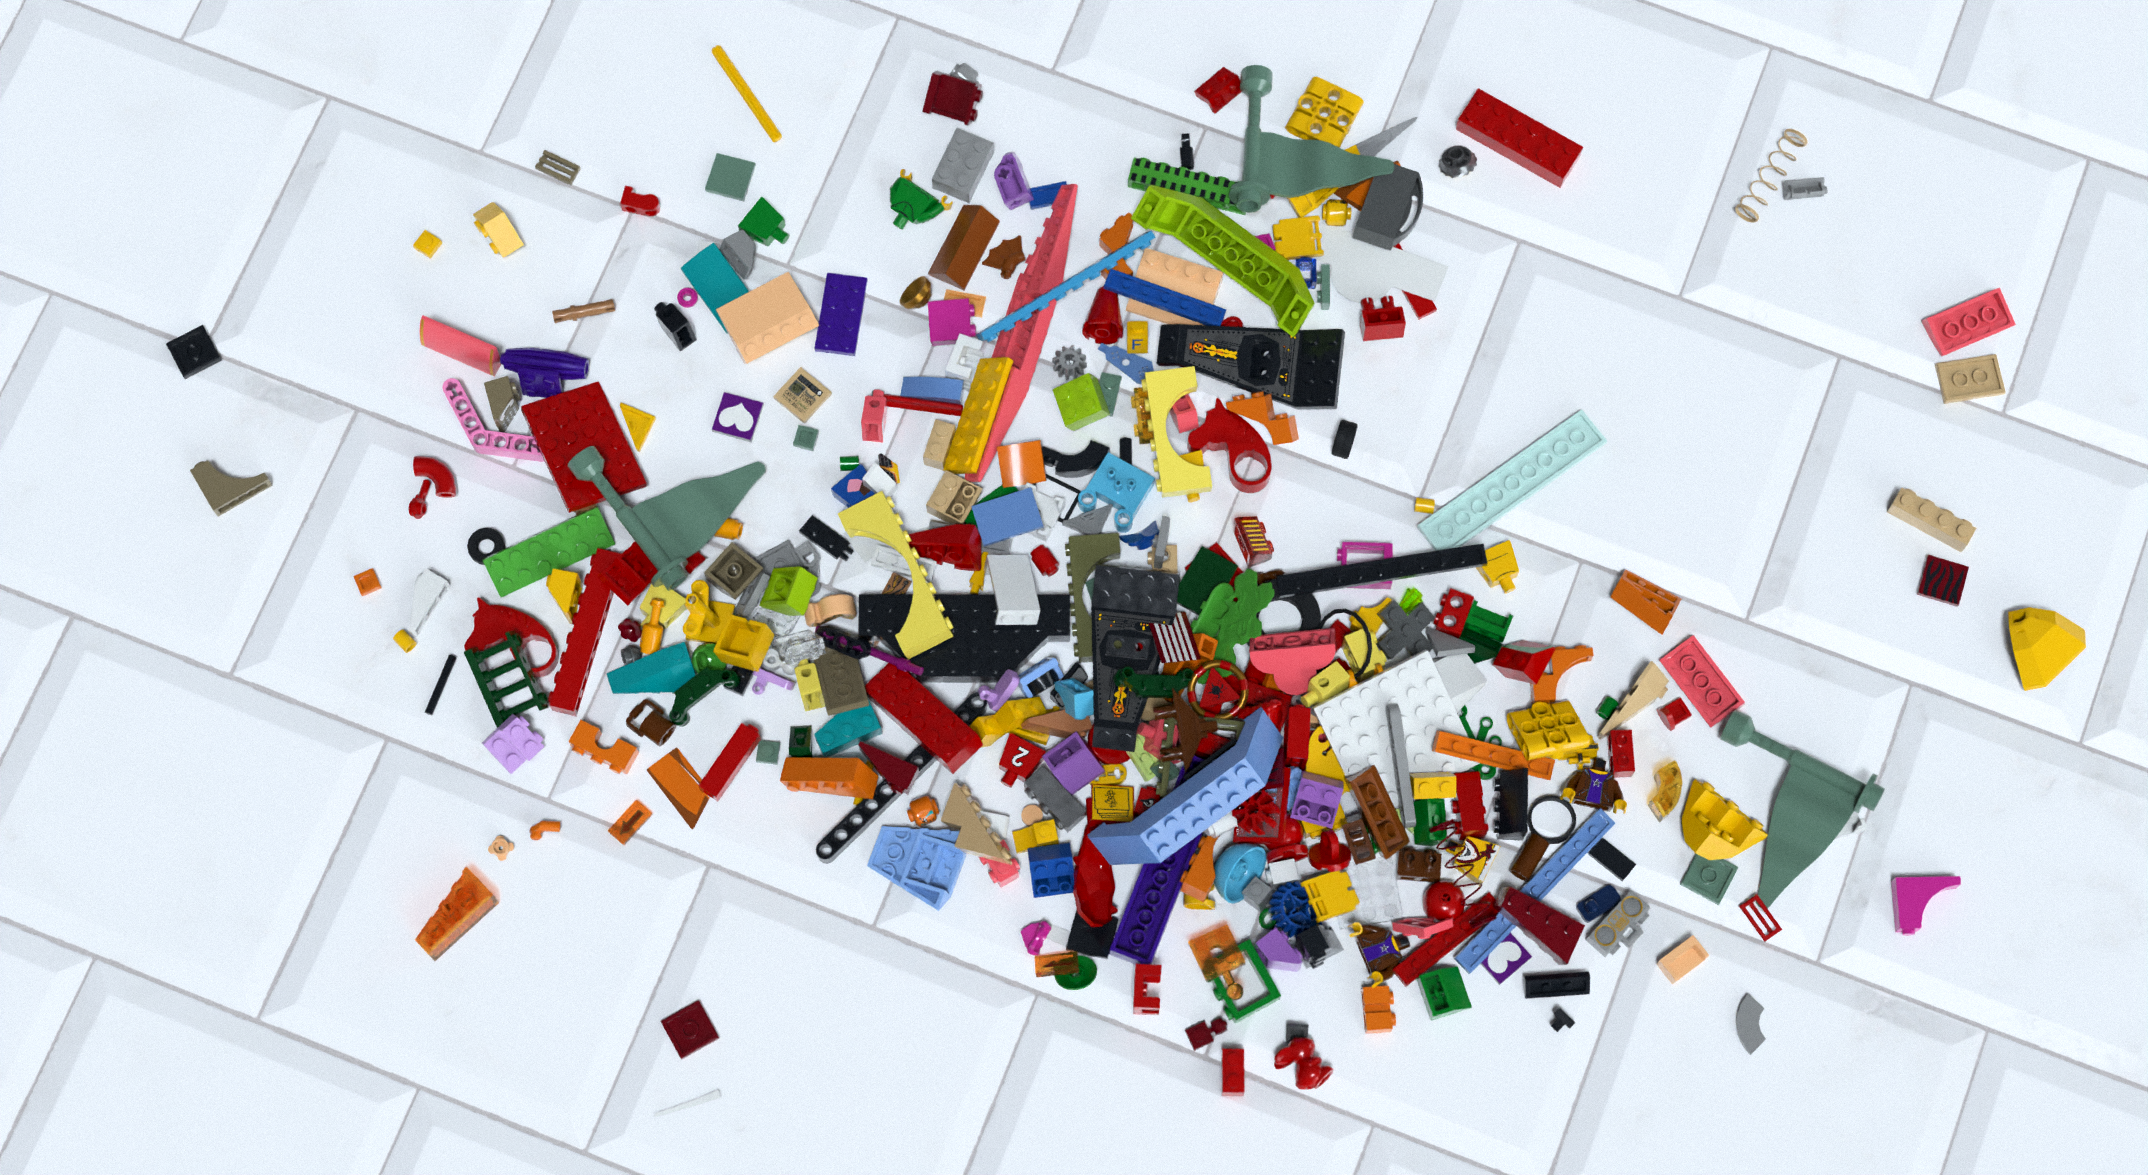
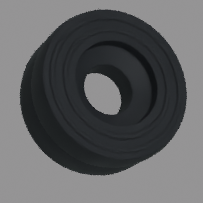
(1344, 439)

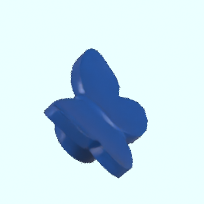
(1142, 539)

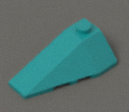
(655, 673)

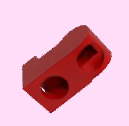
(639, 204)

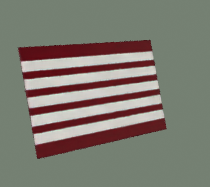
(1175, 641)

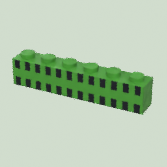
(1212, 189)

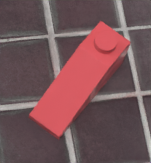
(1184, 414)

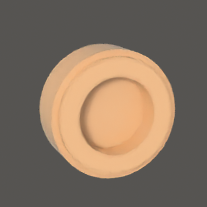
(1031, 814)

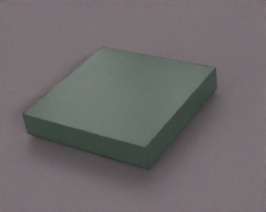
(730, 177)
(1709, 878)

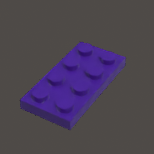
(841, 314)

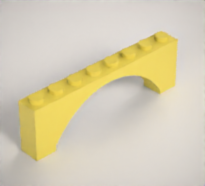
(925, 622)

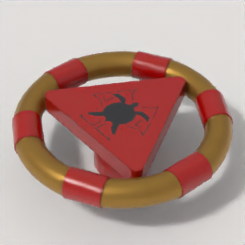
(1217, 689)

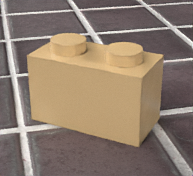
(939, 444)

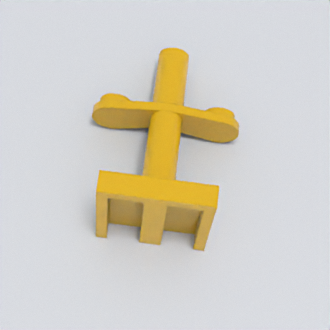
(706, 616)

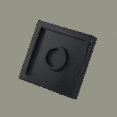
(193, 352)

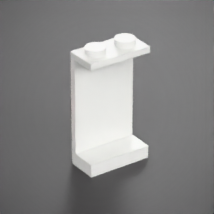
(1013, 589)

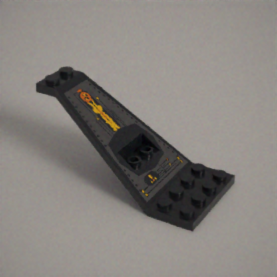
(1299, 372)
(1121, 611)

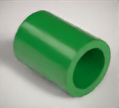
(849, 463)
(1607, 708)

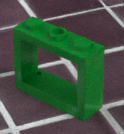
(1265, 979)

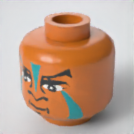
(923, 811)

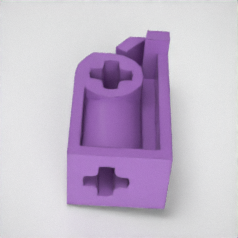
(1014, 187)

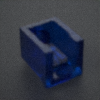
(1308, 270)

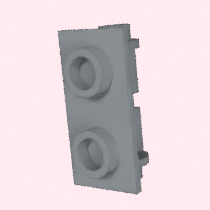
(1804, 188)

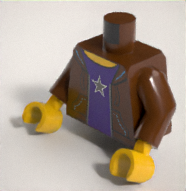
(1595, 789)
(1378, 950)

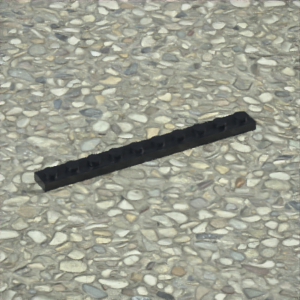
(1381, 570)

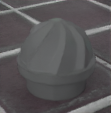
(630, 654)

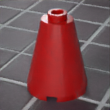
(1104, 318)

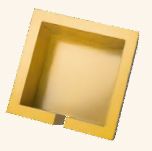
(743, 643)

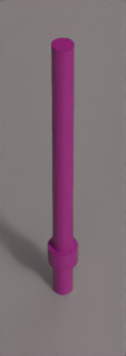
(901, 663)

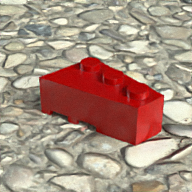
(1469, 806)

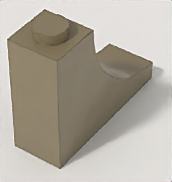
(225, 491)

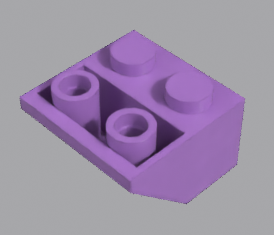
(1073, 763)
(1317, 799)
(1277, 952)

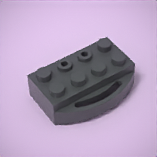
(1389, 208)

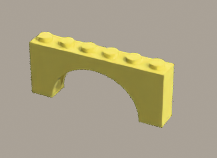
(1175, 474)

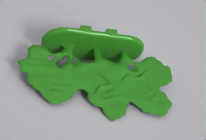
(1234, 619)

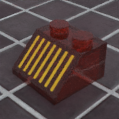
(1252, 541)

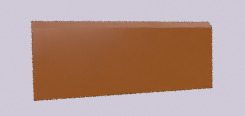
(964, 246)
(1377, 811)

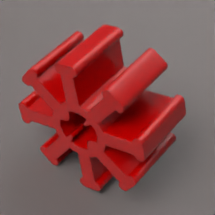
(1249, 820)

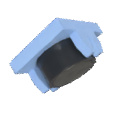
(1039, 677)

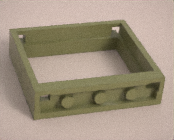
(1222, 724)

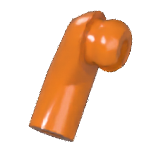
(542, 826)

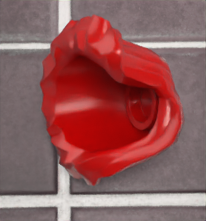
(1272, 709)

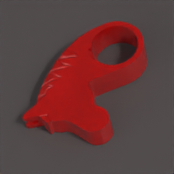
(1238, 438)
(495, 620)

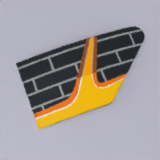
(889, 467)

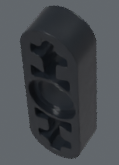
(852, 640)

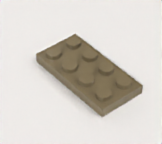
(840, 682)

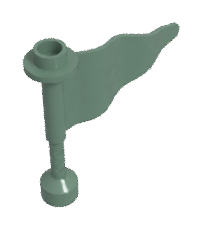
(1290, 165)
(674, 522)
(1808, 808)

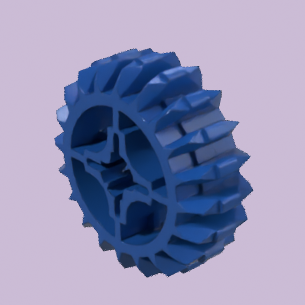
(1285, 897)

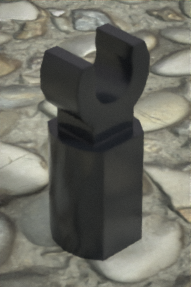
(1186, 152)

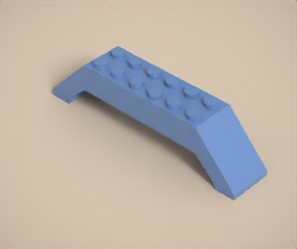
(1197, 801)

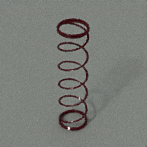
(1442, 827)

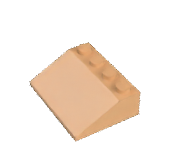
(1178, 276)
(767, 317)

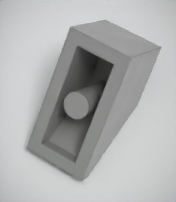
(739, 252)

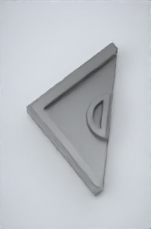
(1090, 522)
(1446, 644)

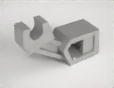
(804, 551)

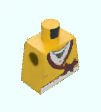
(1478, 853)

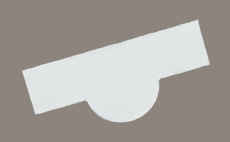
(1371, 271)

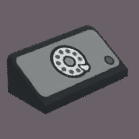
(1075, 672)

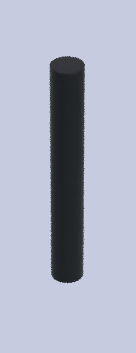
(440, 685)

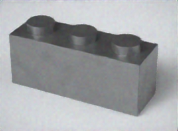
(1054, 799)

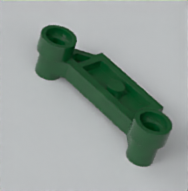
(1152, 685)
(697, 689)

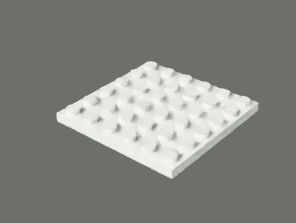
(1359, 727)

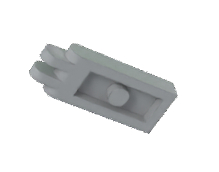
(751, 596)

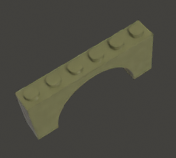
(1084, 555)

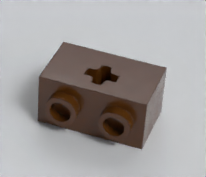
(1358, 839)

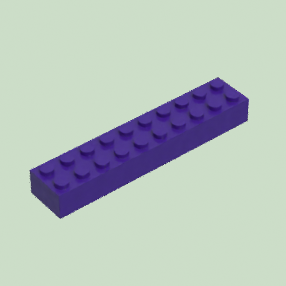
(1153, 900)

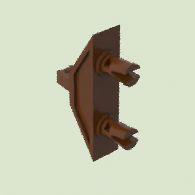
(1190, 730)

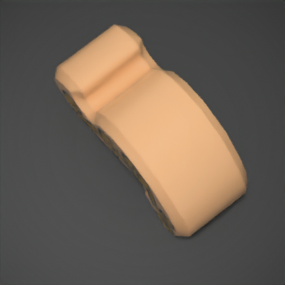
(829, 609)

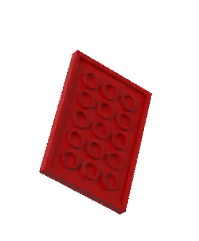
(568, 425)

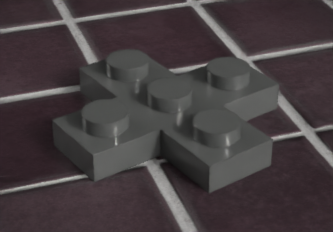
(1404, 629)

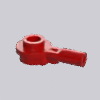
(417, 506)

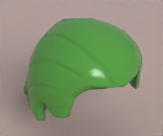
(705, 657)

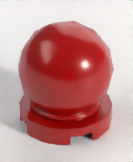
(1292, 843)

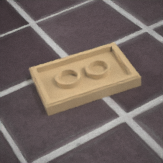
(1970, 379)

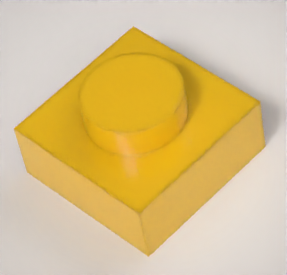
(427, 244)

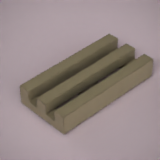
(543, 160)

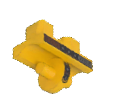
(1582, 756)

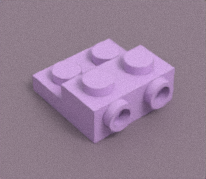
(513, 743)

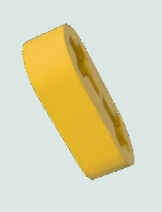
(1111, 780)

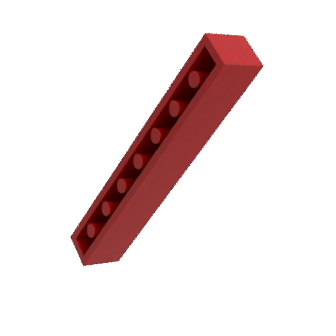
(584, 638)

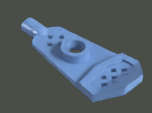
(1135, 366)

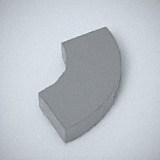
(1748, 1024)

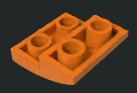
(1021, 463)

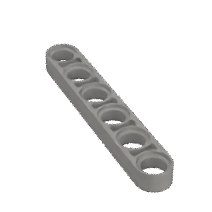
(1400, 766)

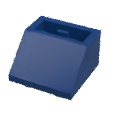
(1051, 870)

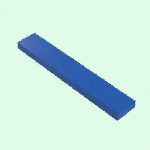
(1164, 298)

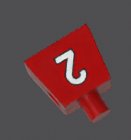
(1019, 760)

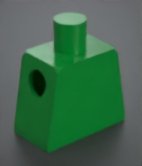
(764, 224)

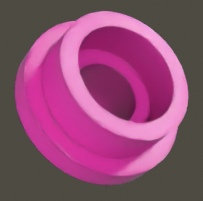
(687, 292)

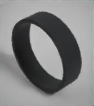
(1563, 802)

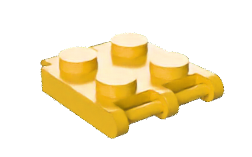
(1298, 237)
(1330, 895)

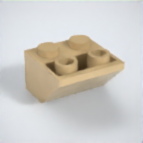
(953, 498)

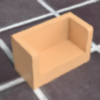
(1682, 959)

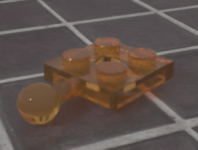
(1215, 967)

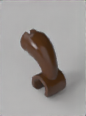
(1270, 575)

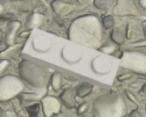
(893, 561)

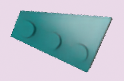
(847, 730)

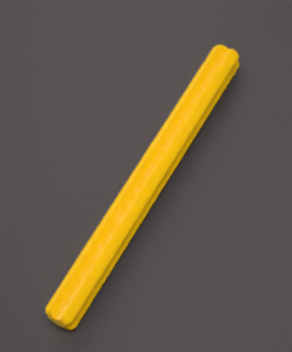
(746, 93)

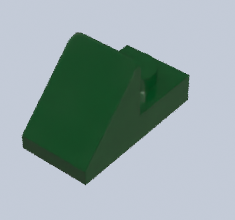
(800, 741)

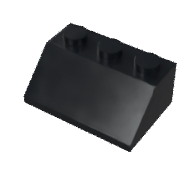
(1511, 805)

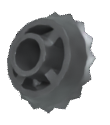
(1457, 161)

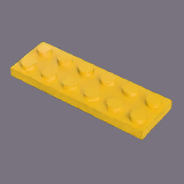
(978, 415)

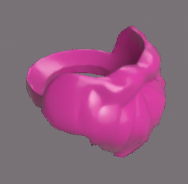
(1034, 936)

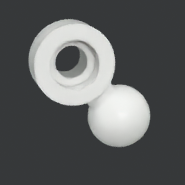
(773, 655)

